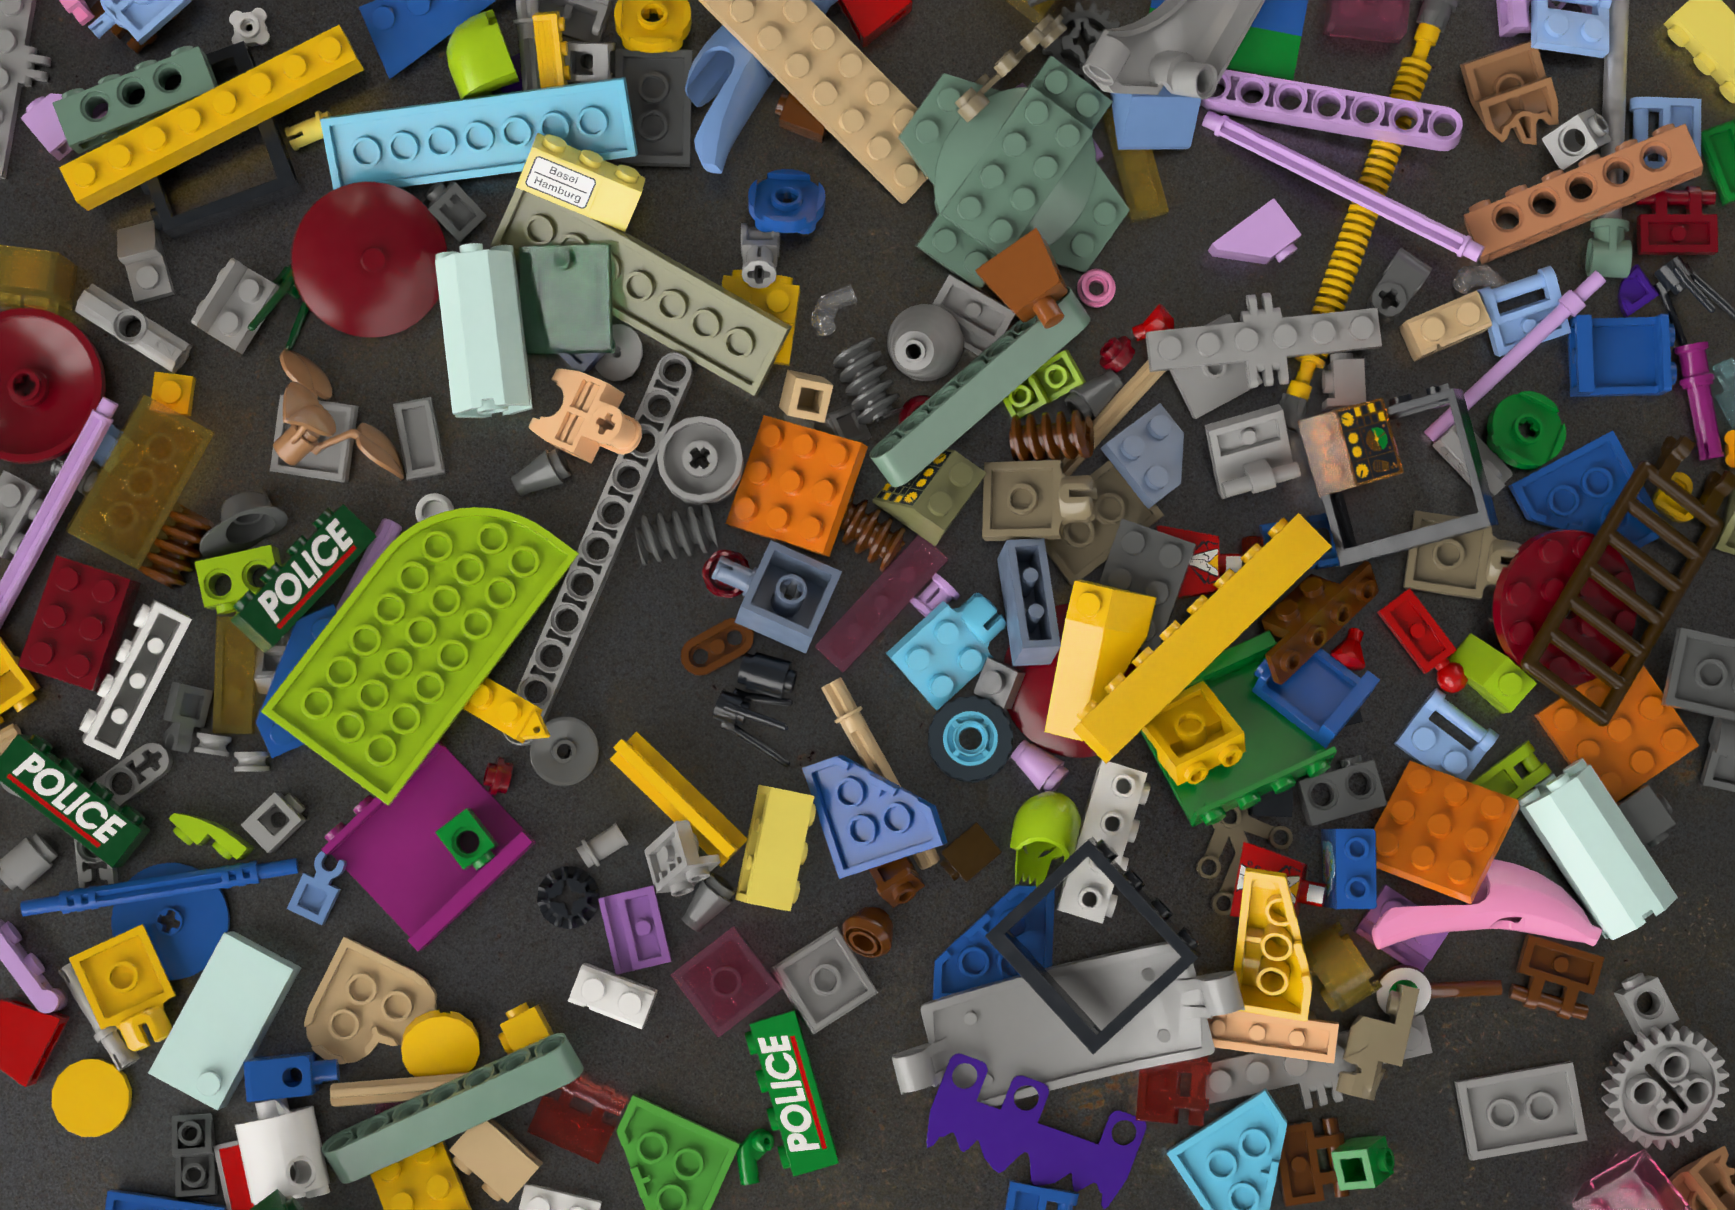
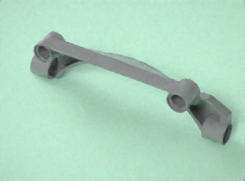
(1174, 46)

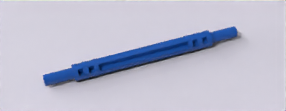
(159, 887)

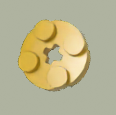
(656, 36)

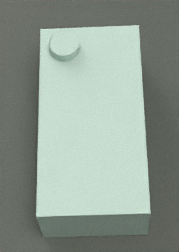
(224, 1020)

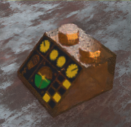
(1350, 447)

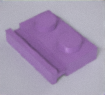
(635, 929)
(1413, 951)

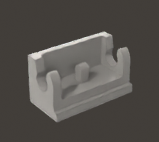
(583, 18)

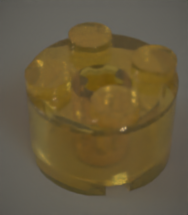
(1339, 968)

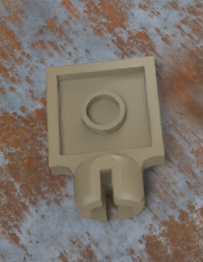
(1033, 500)
(1458, 564)

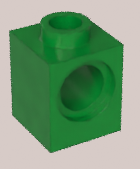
(454, 829)

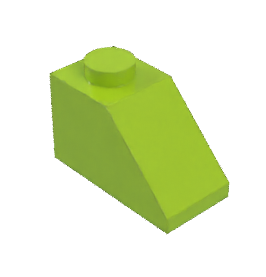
(1492, 674)

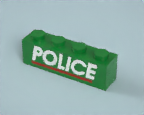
(793, 1093)

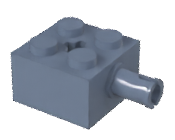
(764, 588)

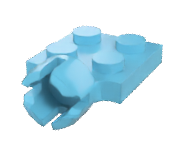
(948, 648)

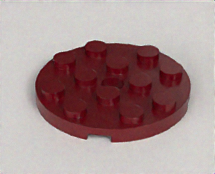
(1531, 588)

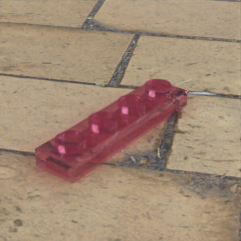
(881, 603)

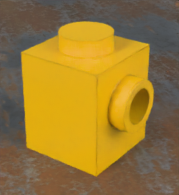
(523, 1027)

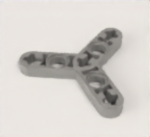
(152, 775)

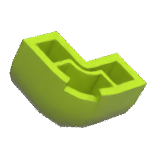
(479, 57)

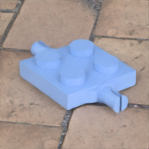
(139, 17)

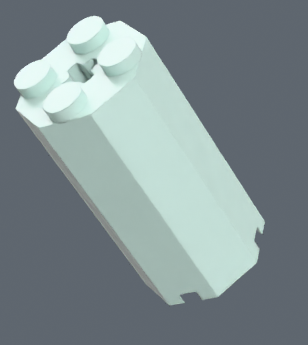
(483, 331)
(1596, 850)

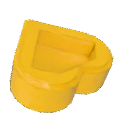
(1669, 507)

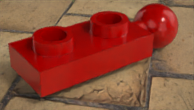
(1423, 640)

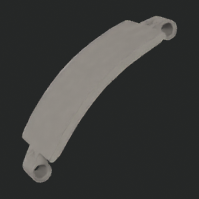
(1023, 1036)

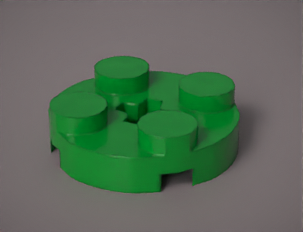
(1507, 440)

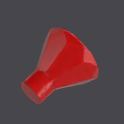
(1158, 320)
(1350, 651)

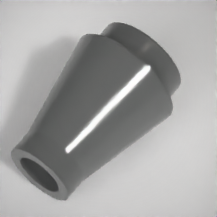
(1093, 395)
(543, 472)
(709, 900)

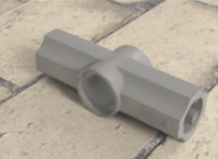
(114, 317)

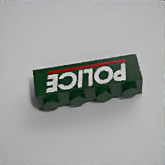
(303, 578)
(70, 800)

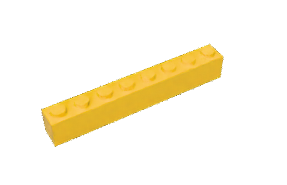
(211, 118)
(1201, 638)

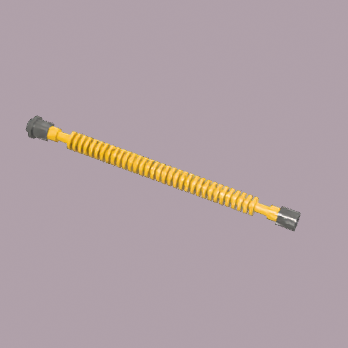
(1359, 221)

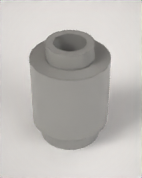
(26, 862)

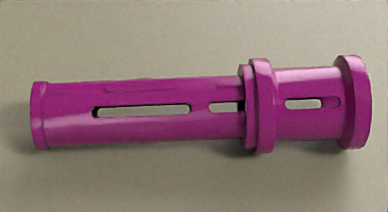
(1697, 382)

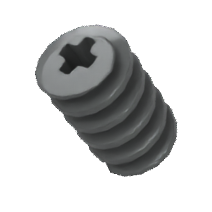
(866, 382)
(675, 534)

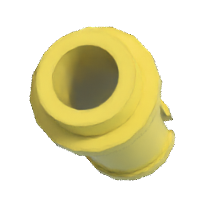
(310, 128)

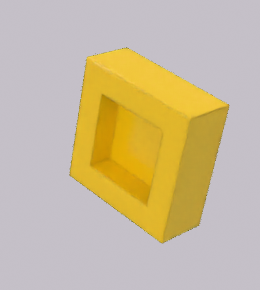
(174, 391)

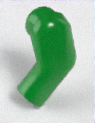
(749, 1153)

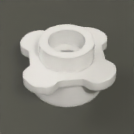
(257, 35)

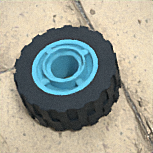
(953, 721)

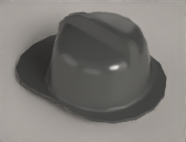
(243, 523)

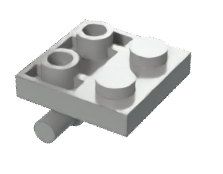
(1251, 452)

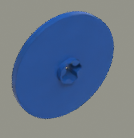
(201, 916)

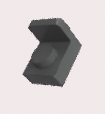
(453, 208)

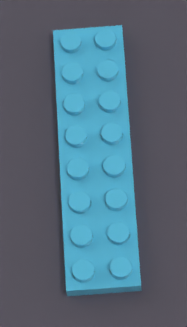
(476, 134)

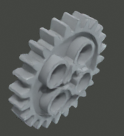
(1692, 1062)

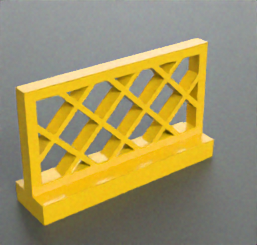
(677, 796)

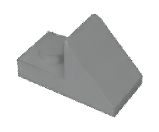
(145, 262)

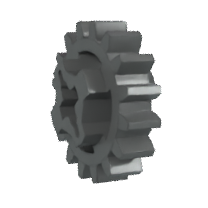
(1067, 45)

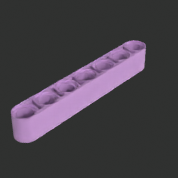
(1345, 120)

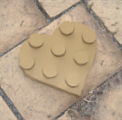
(364, 1003)

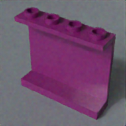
(405, 862)

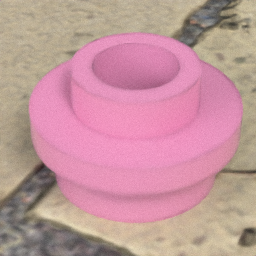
(1101, 277)

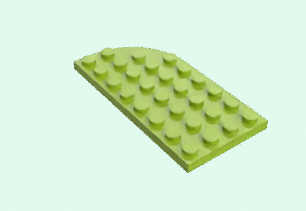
(418, 642)

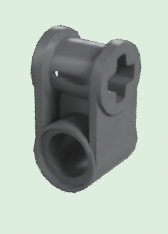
(1398, 283)

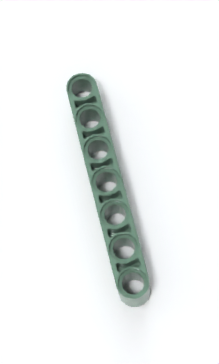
(974, 392)
(452, 1108)

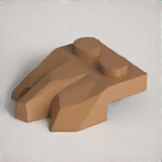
(1511, 92)
(1707, 1182)

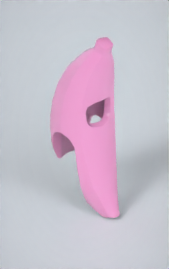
(1506, 900)

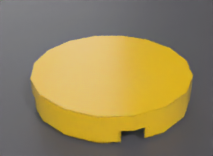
(440, 1044)
(91, 1097)

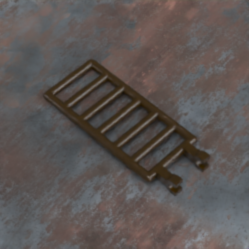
(1704, 509)

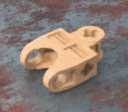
(588, 418)

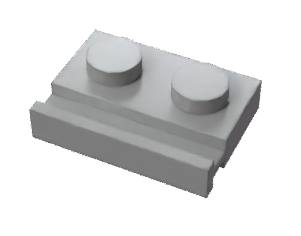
(977, 313)

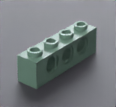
(77, 105)

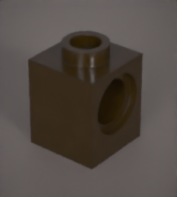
(969, 853)

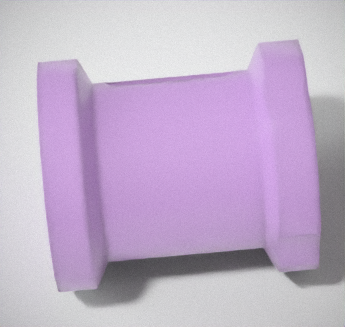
(933, 595)

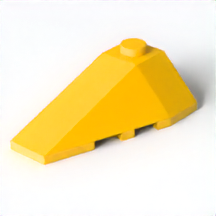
(1097, 643)
(1271, 950)

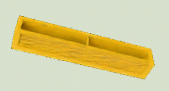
(551, 49)

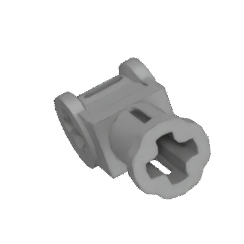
(759, 251)

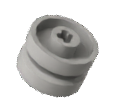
(698, 438)

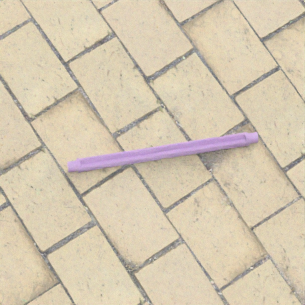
(1343, 186)
(55, 504)

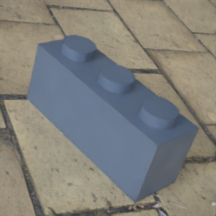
(1028, 602)

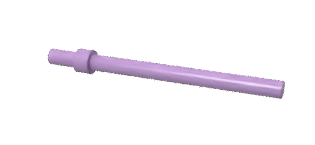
(1570, 304)

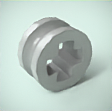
(212, 744)
(251, 761)

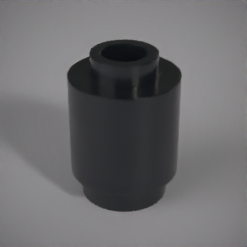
(767, 674)

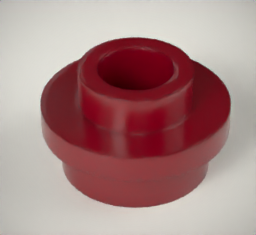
(1116, 353)
(498, 776)

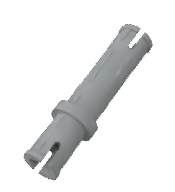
(109, 1037)

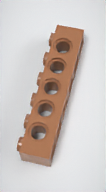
(1668, 141)

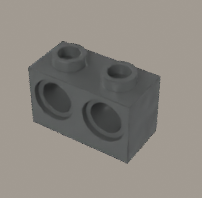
(1341, 800)

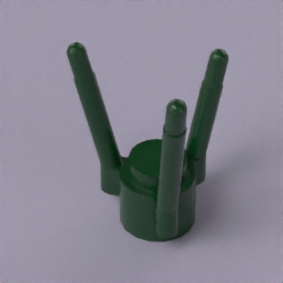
(287, 285)

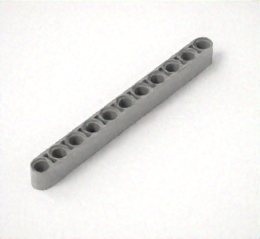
(601, 530)

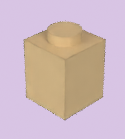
(805, 396)

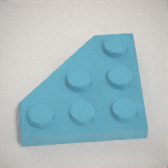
(1235, 1156)

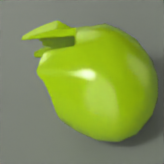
(1042, 825)

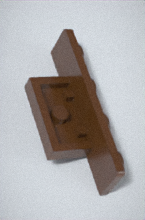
(1313, 617)

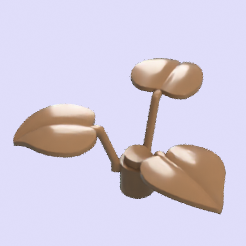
(311, 420)

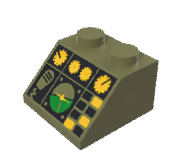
(933, 496)

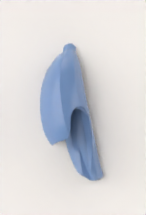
(740, 82)

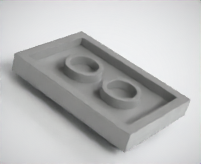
(1520, 1110)

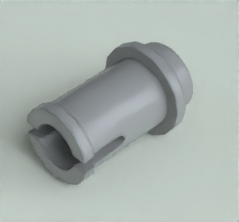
(602, 845)

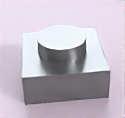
(999, 683)

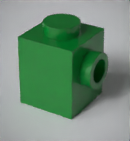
(1363, 1162)

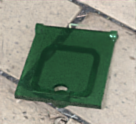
(568, 307)

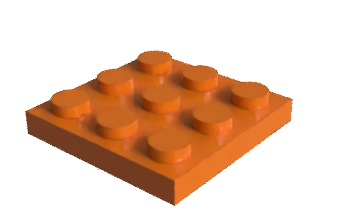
(796, 485)
(1633, 746)
(1442, 831)

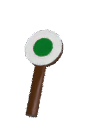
(1415, 978)

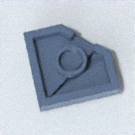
(1149, 455)

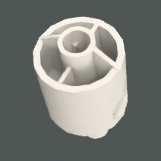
(282, 1152)

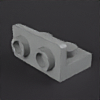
(233, 305)
(1495, 470)
(17, 511)
(676, 861)

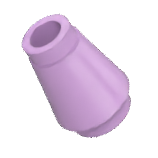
(1040, 766)

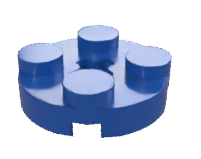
(800, 215)

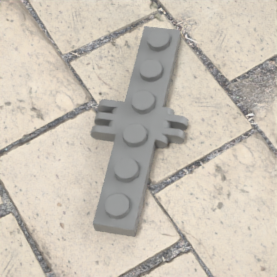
(16, 68)
(1263, 340)
(1256, 1071)

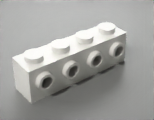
(136, 678)
(1107, 817)

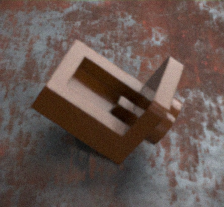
(897, 881)

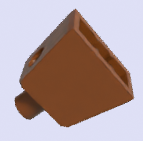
(1027, 279)

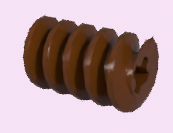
(1051, 438)
(871, 533)
(177, 548)

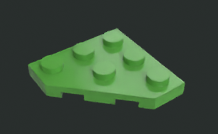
(673, 1157)

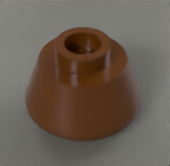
(869, 932)

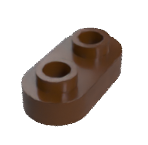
(719, 650)

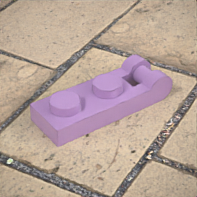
(28, 971)

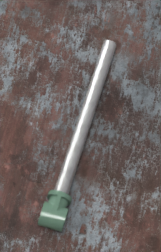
(1609, 250)

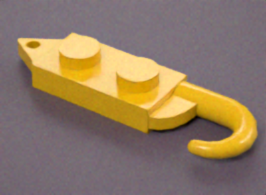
(507, 712)

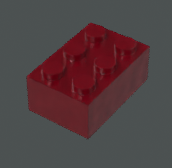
(79, 624)

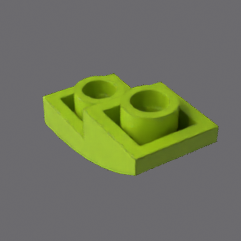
(1045, 385)
(201, 830)

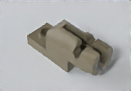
(1376, 1042)

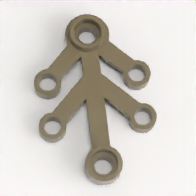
(1044, 33)
(1236, 834)

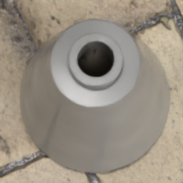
(937, 336)

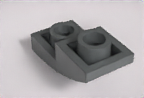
(194, 1156)

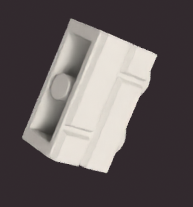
(613, 995)

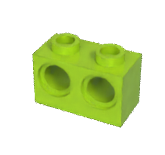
(240, 569)

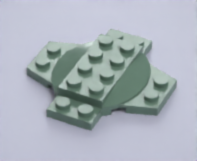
(1014, 170)

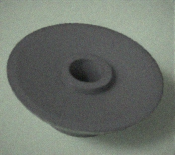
(578, 760)

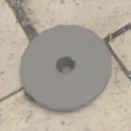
(626, 358)

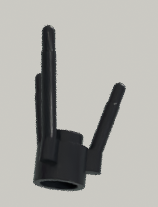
(1677, 277)
(733, 710)

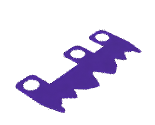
(1013, 1131)

